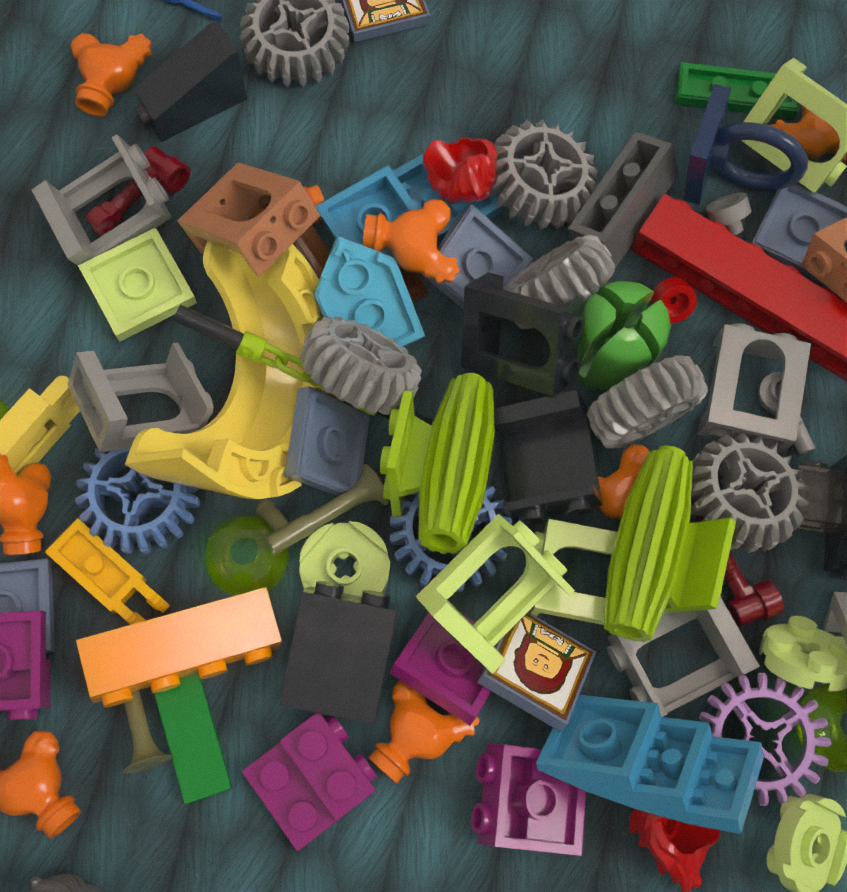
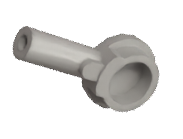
(768, 396)

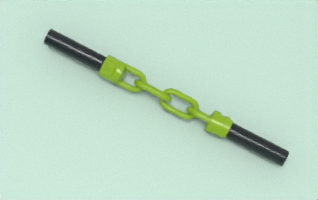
(251, 347)

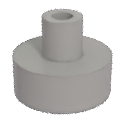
(729, 211)

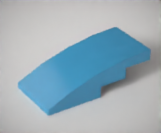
(391, 195)
(654, 762)

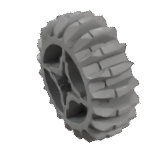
(282, 50)
(549, 165)
(565, 272)
(359, 364)
(647, 401)
(749, 476)

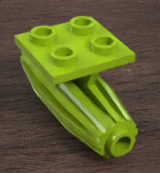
(442, 462)
(658, 555)

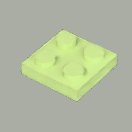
(137, 284)

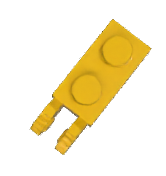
(102, 571)

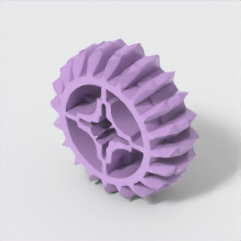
(797, 715)

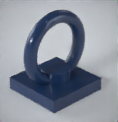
(715, 143)

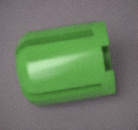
(620, 334)

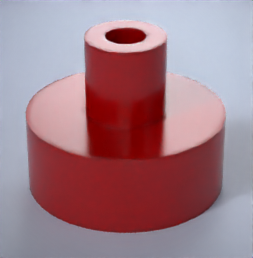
(677, 297)

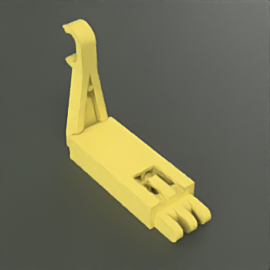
(36, 423)

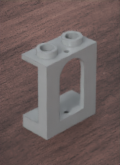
(61, 204)
(98, 389)
(722, 419)
(733, 661)

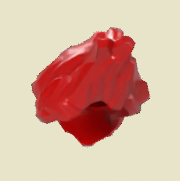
(461, 169)
(675, 846)

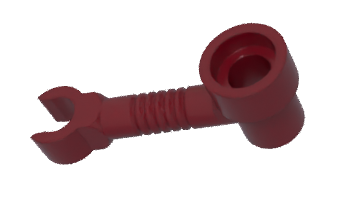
(169, 172)
(751, 601)

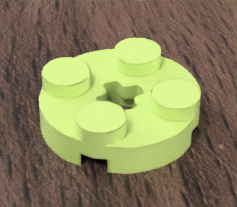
(343, 541)
(805, 654)
(805, 824)

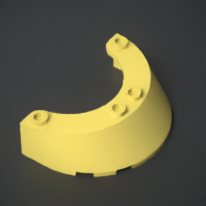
(249, 439)

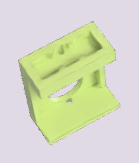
(819, 101)
(538, 578)
(556, 601)

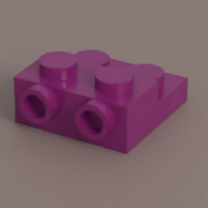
(23, 664)
(310, 779)
(525, 805)

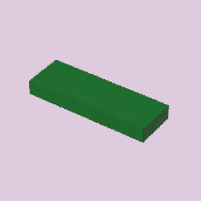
(697, 82)
(193, 740)

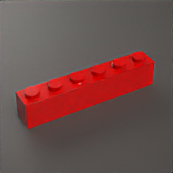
(745, 280)

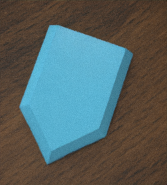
(368, 289)

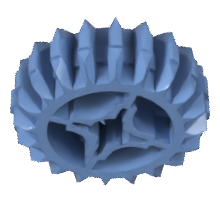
(134, 529)
(415, 550)

